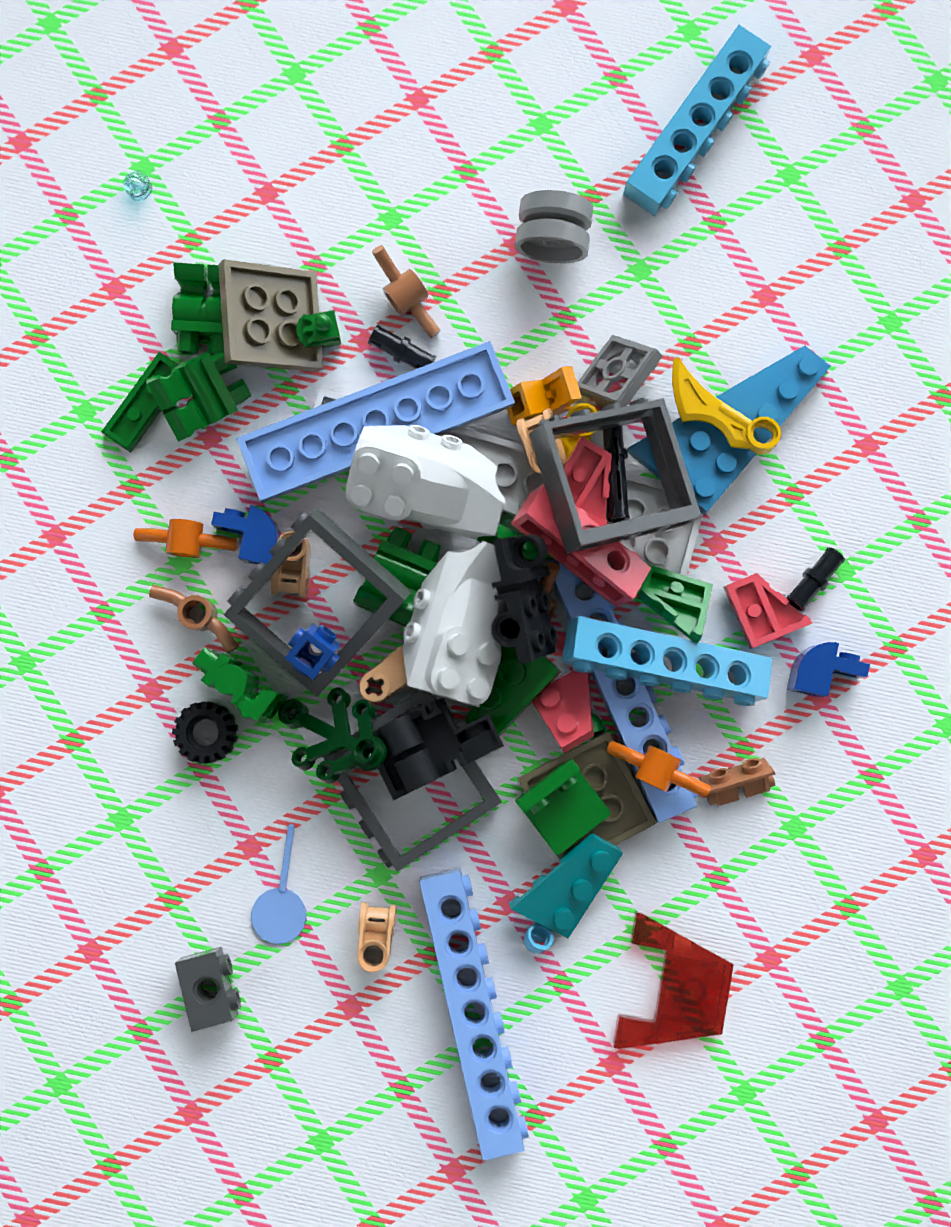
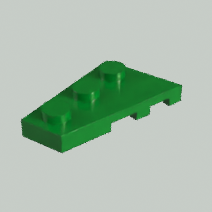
(514, 689)

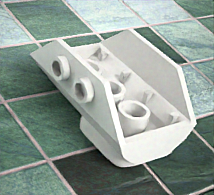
(424, 479)
(450, 632)

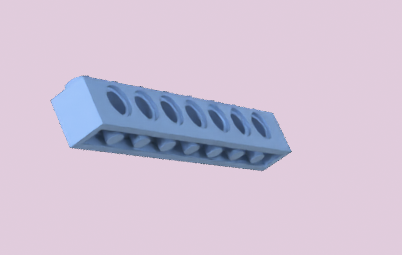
(661, 803)
(494, 1137)

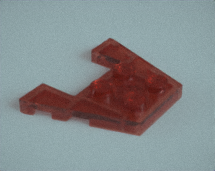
(690, 991)

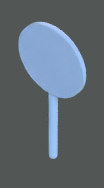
(279, 912)

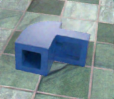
(258, 532)
(815, 666)

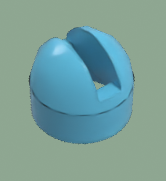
(538, 934)

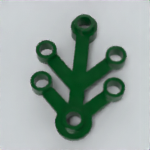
(337, 737)

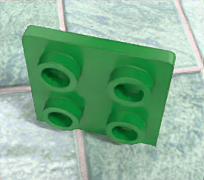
(563, 806)

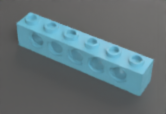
(740, 51)
(750, 670)

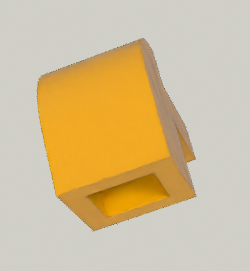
(553, 392)

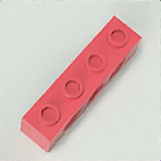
(614, 583)

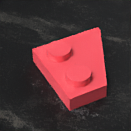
(588, 477)
(762, 611)
(567, 709)

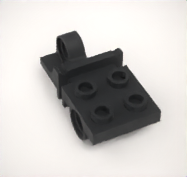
(527, 617)
(427, 743)

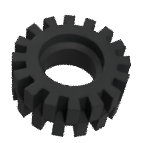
(184, 732)

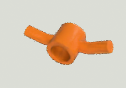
(185, 538)
(658, 768)

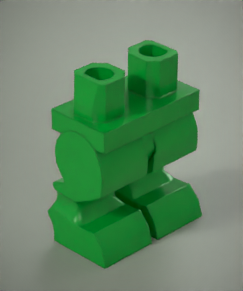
(194, 313)
(210, 396)
(403, 565)
(228, 678)

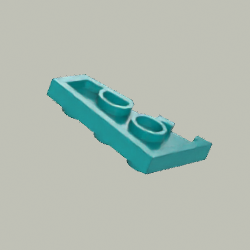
(569, 889)

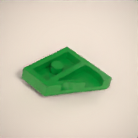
(677, 600)

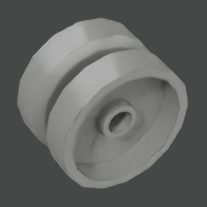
(554, 226)

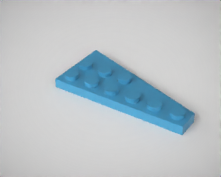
(704, 448)

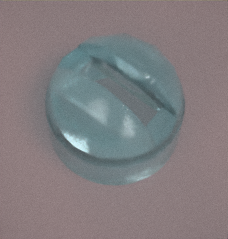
(135, 191)

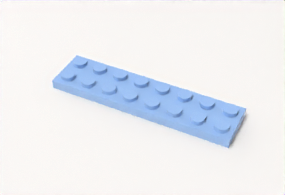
(325, 437)

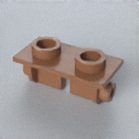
(753, 775)

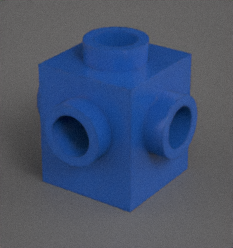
(307, 661)

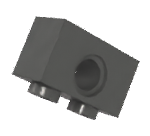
(201, 1008)

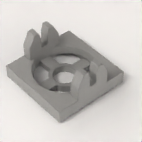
(614, 352)

